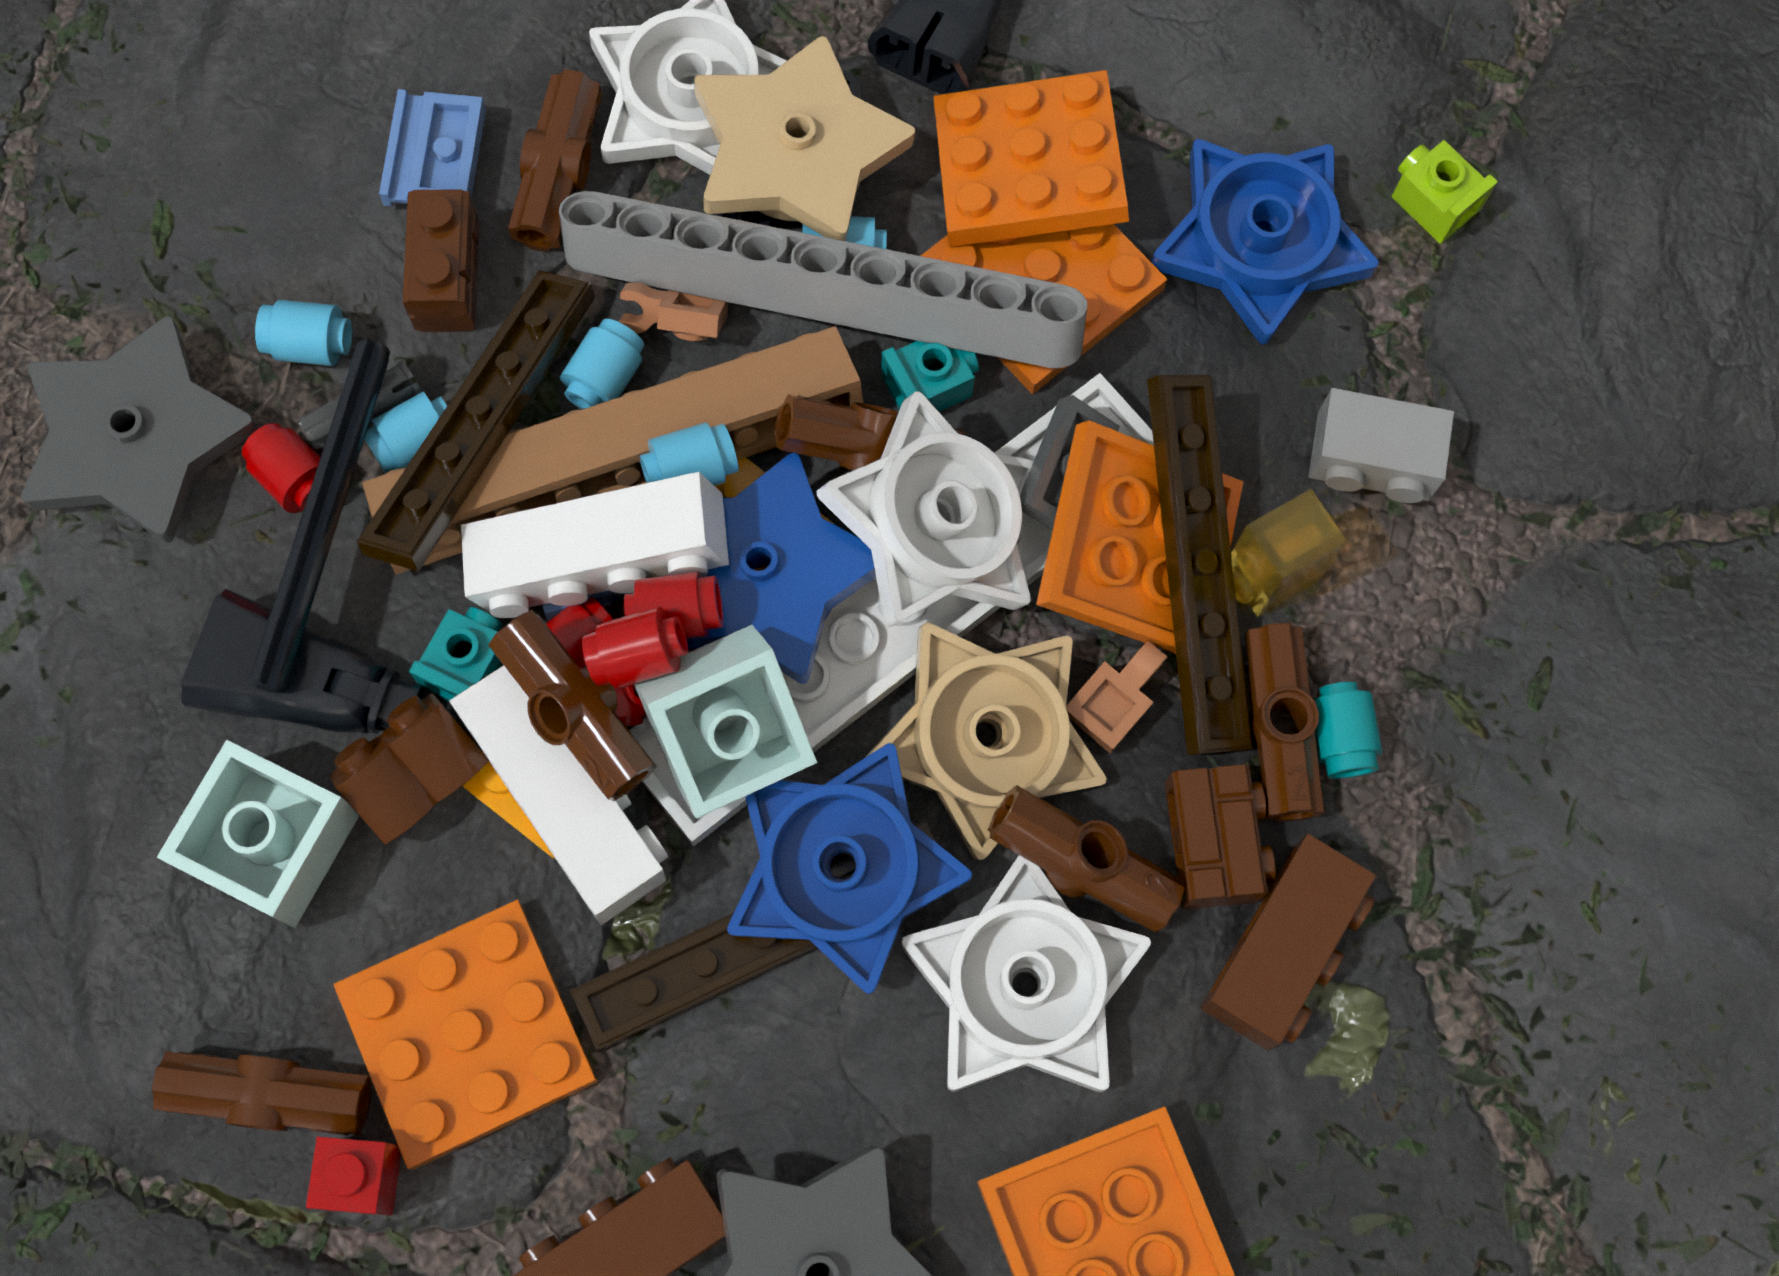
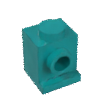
(907, 372)
(449, 676)

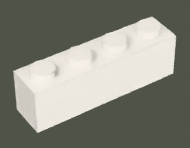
(594, 545)
(576, 821)

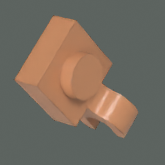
(684, 314)
(1112, 700)

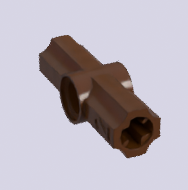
(555, 159)
(835, 431)
(570, 707)
(1285, 761)
(1113, 871)
(261, 1093)

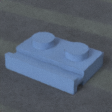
(432, 144)

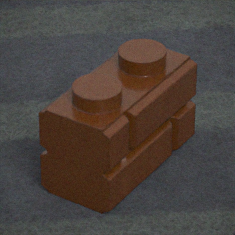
(441, 260)
(1218, 836)

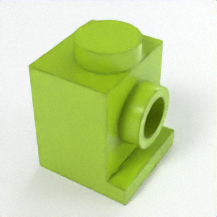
(1441, 189)

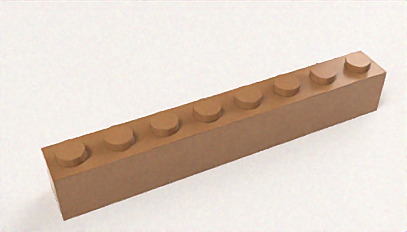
(602, 444)

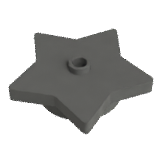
(130, 431)
(827, 1220)

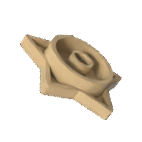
(795, 141)
(1025, 703)

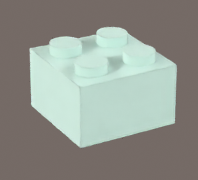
(726, 721)
(260, 833)

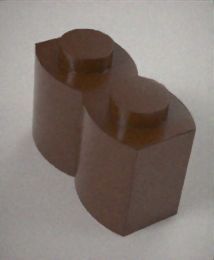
(406, 767)

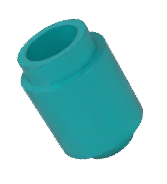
(1347, 731)

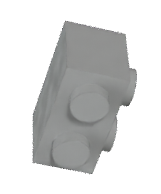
(1381, 445)

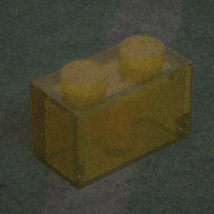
(1284, 552)

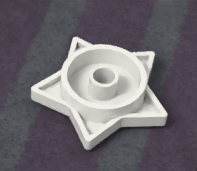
(654, 80)
(936, 515)
(1033, 933)

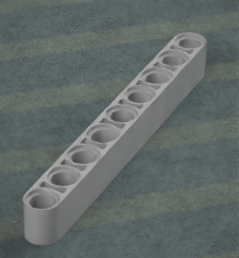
(824, 279)

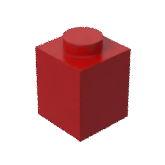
(354, 1176)

